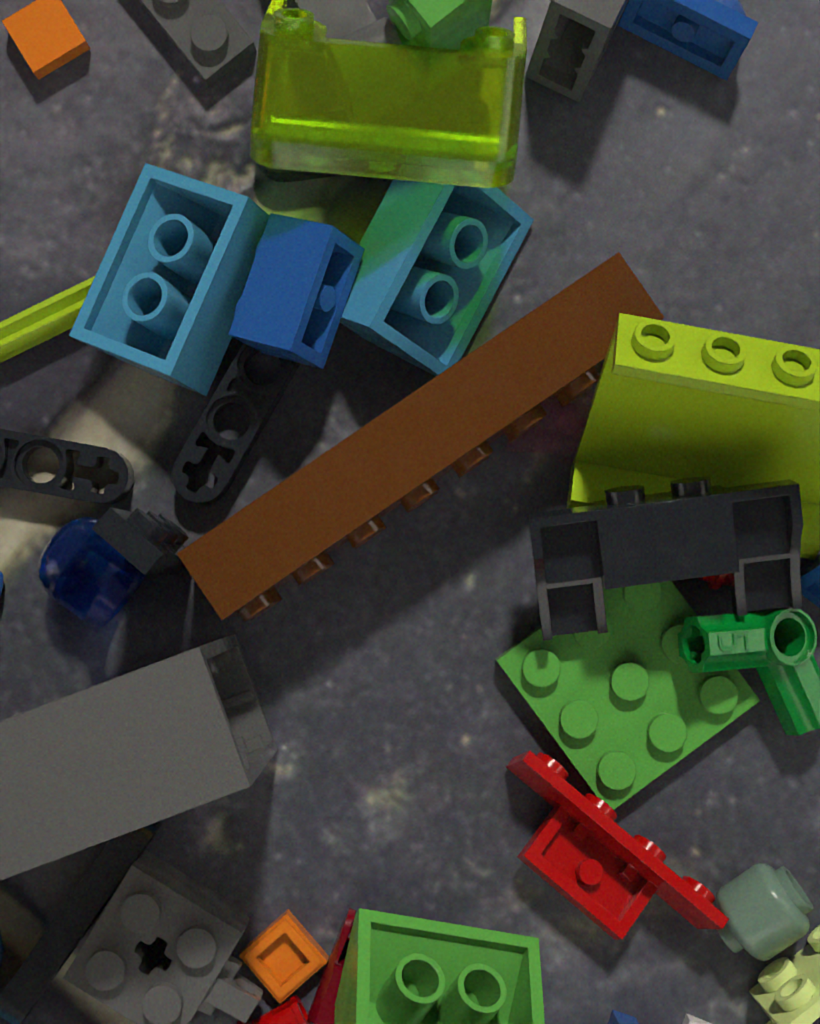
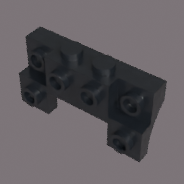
(663, 538)

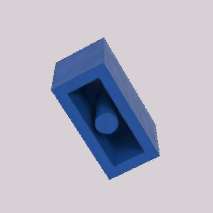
(296, 290)

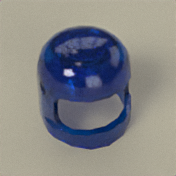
(87, 573)

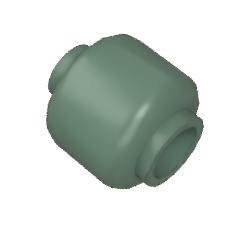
(764, 911)

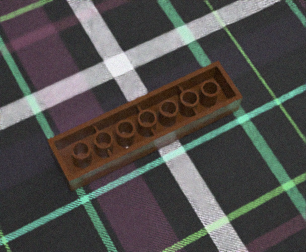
(414, 444)

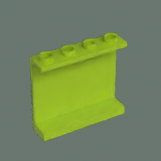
(702, 406)

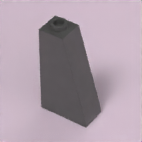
(573, 43)

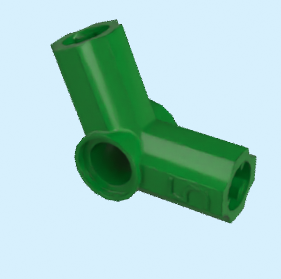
(773, 642)

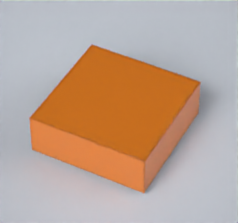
(46, 36)
(284, 956)

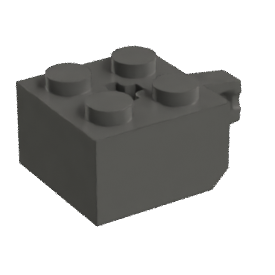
(197, 964)

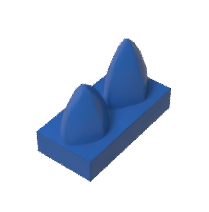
(699, 31)

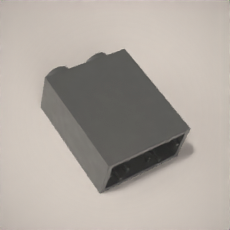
(129, 754)

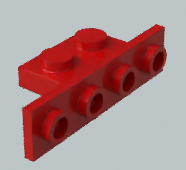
(600, 863)

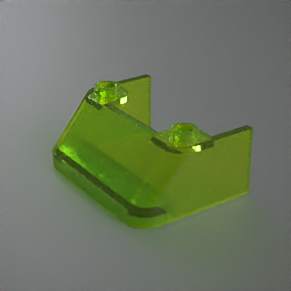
(387, 104)

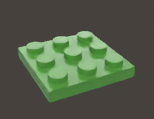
(625, 696)

